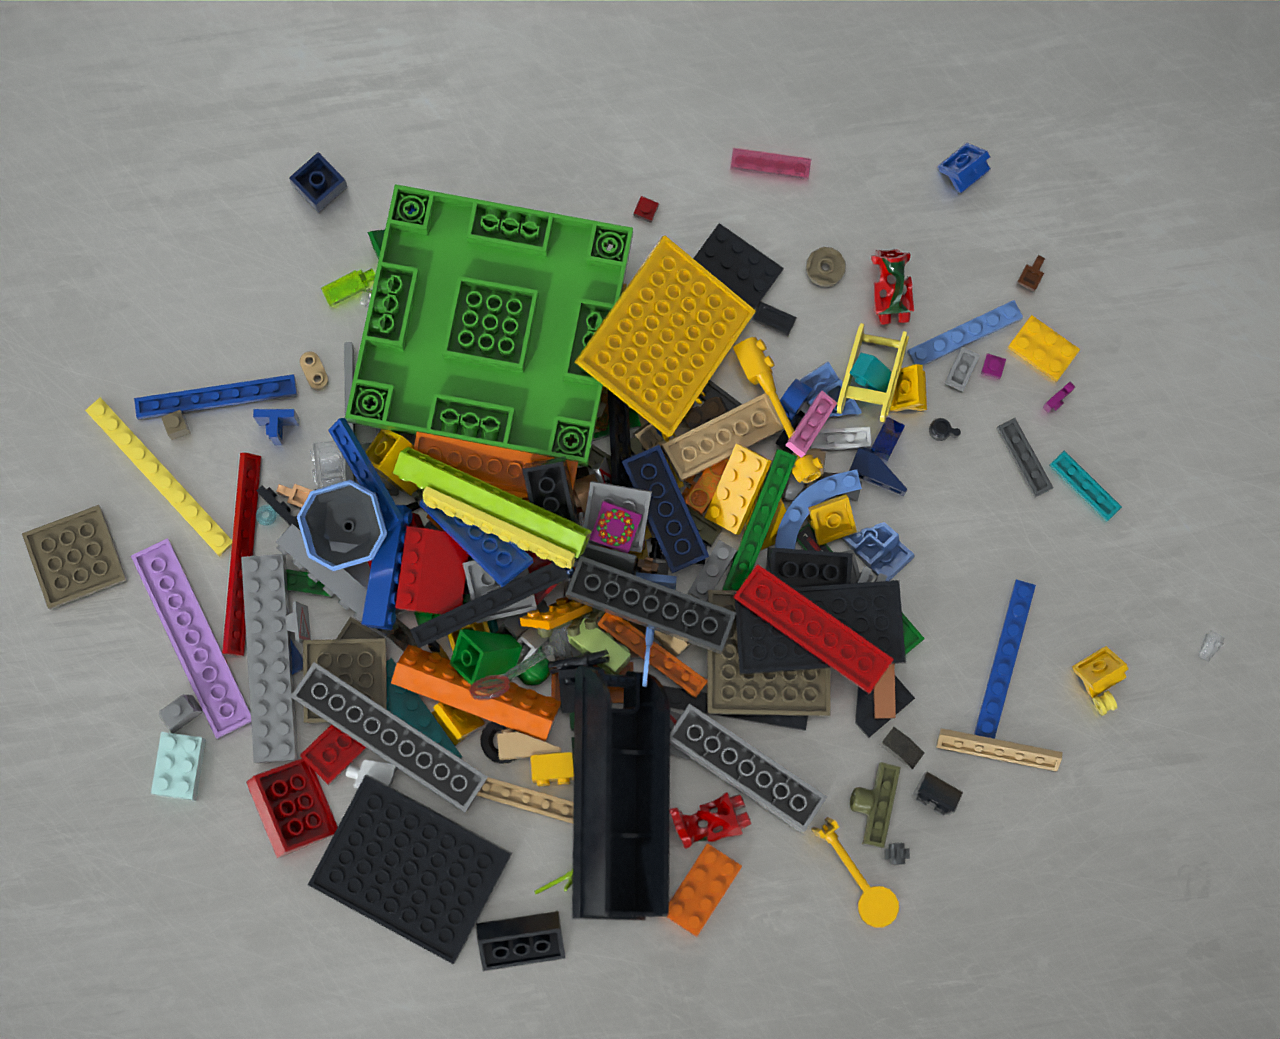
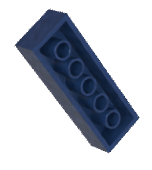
(667, 509)

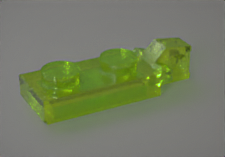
(347, 286)

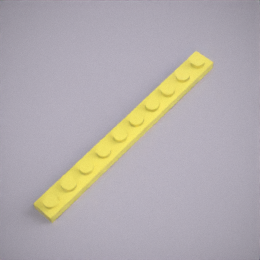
(159, 476)

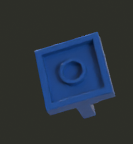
(965, 166)
(274, 421)

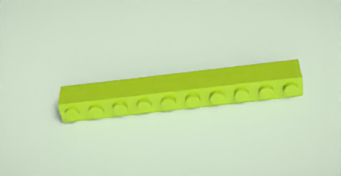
(491, 500)

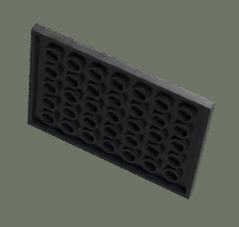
(410, 869)

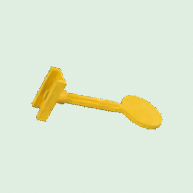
(877, 904)

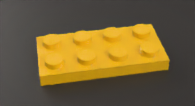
(738, 489)

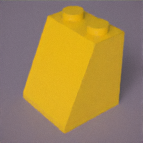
(384, 454)

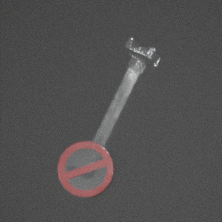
(496, 685)

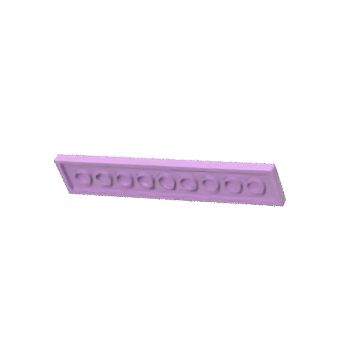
(192, 638)

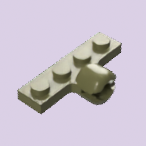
(877, 804)

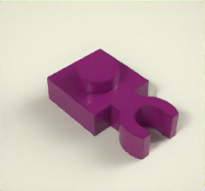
(1056, 401)

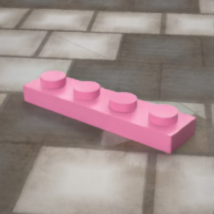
(811, 424)

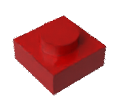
(646, 209)

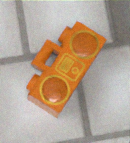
(702, 492)

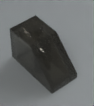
(399, 635)
(902, 747)

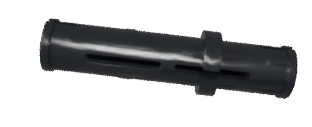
(587, 659)

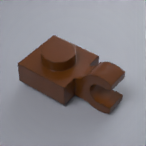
(1031, 275)

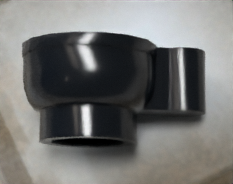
(941, 429)

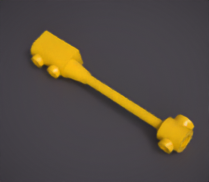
(759, 370)

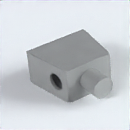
(180, 712)

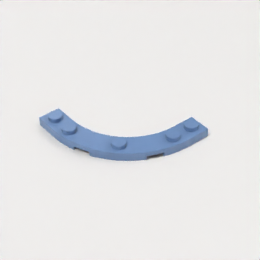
(812, 496)

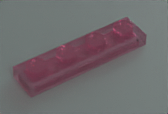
(770, 163)

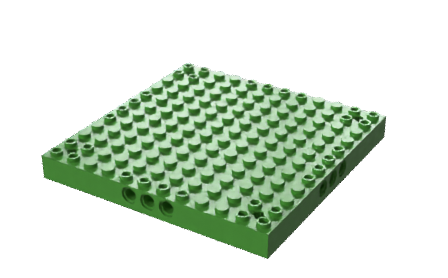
(484, 323)

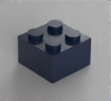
(318, 182)

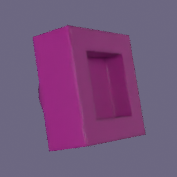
(993, 366)

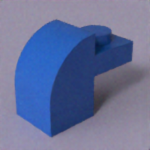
(795, 398)

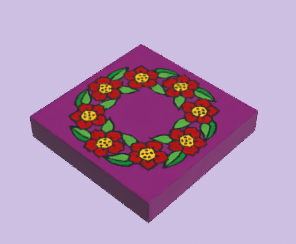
(615, 527)

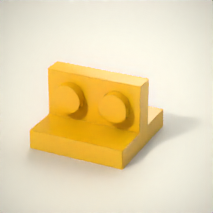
(910, 390)
(832, 519)
(1100, 671)
(456, 722)

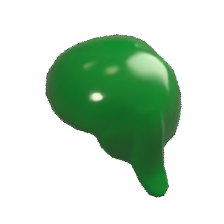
(536, 674)

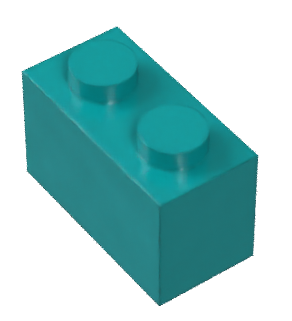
(871, 373)

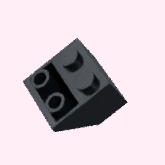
(938, 794)

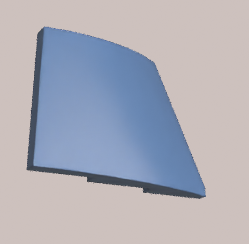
(826, 380)
(880, 549)

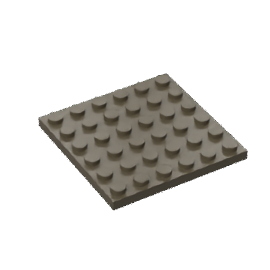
(762, 693)

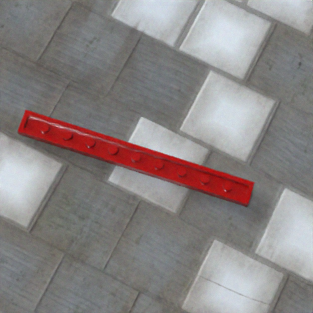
(241, 547)

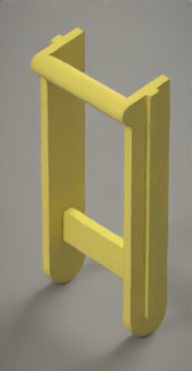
(866, 394)

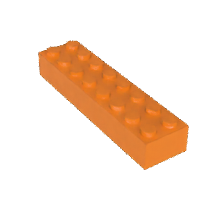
(437, 679)

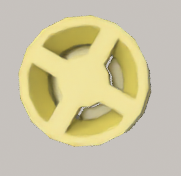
(1105, 703)

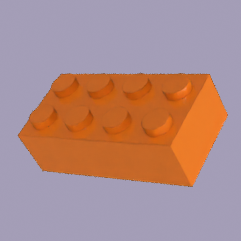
(702, 889)

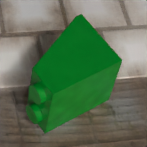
(484, 654)

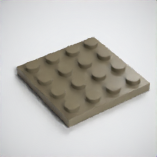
(74, 557)
(353, 661)

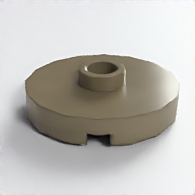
(829, 257)

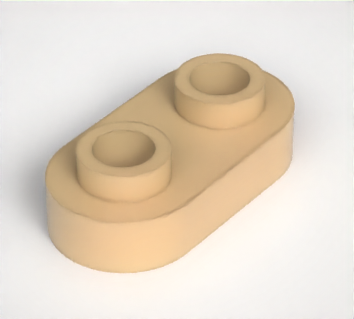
(313, 370)

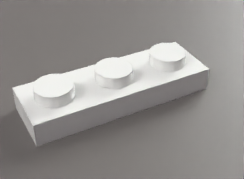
(843, 439)

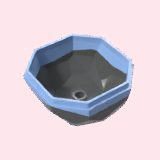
(325, 521)

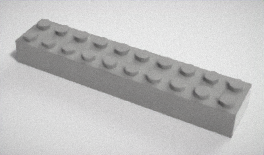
(269, 658)
(389, 737)

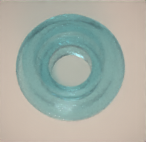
(266, 521)

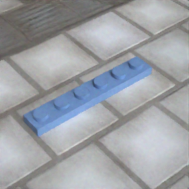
(965, 334)

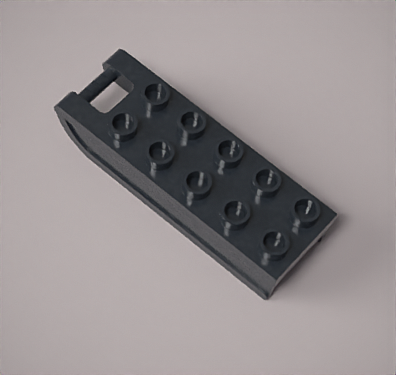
(620, 798)

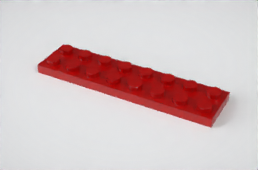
(813, 628)

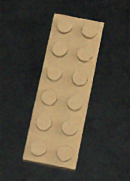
(717, 438)

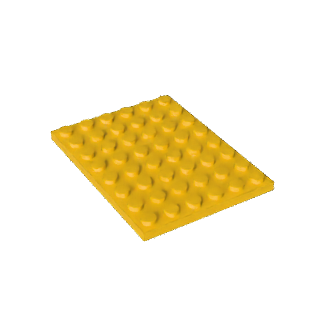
(665, 336)

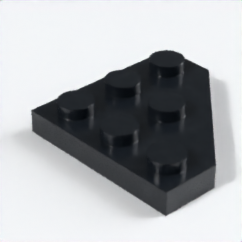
(865, 708)

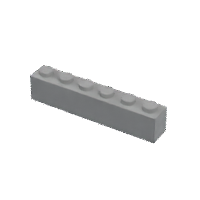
(336, 582)

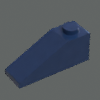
(875, 471)

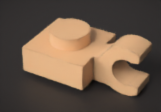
(296, 495)

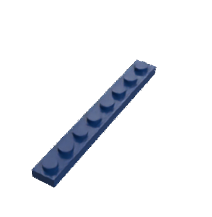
(216, 396)
(1004, 659)

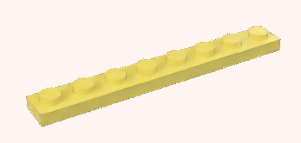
(498, 527)

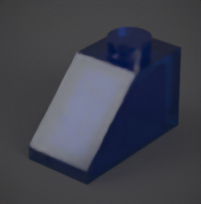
(887, 438)

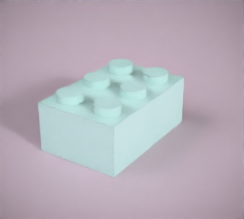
(178, 766)

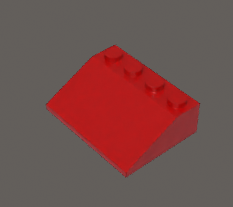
(431, 572)
(292, 807)

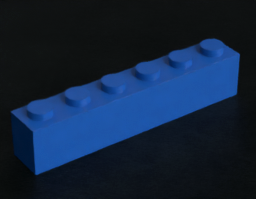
(385, 575)

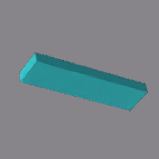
(1085, 486)

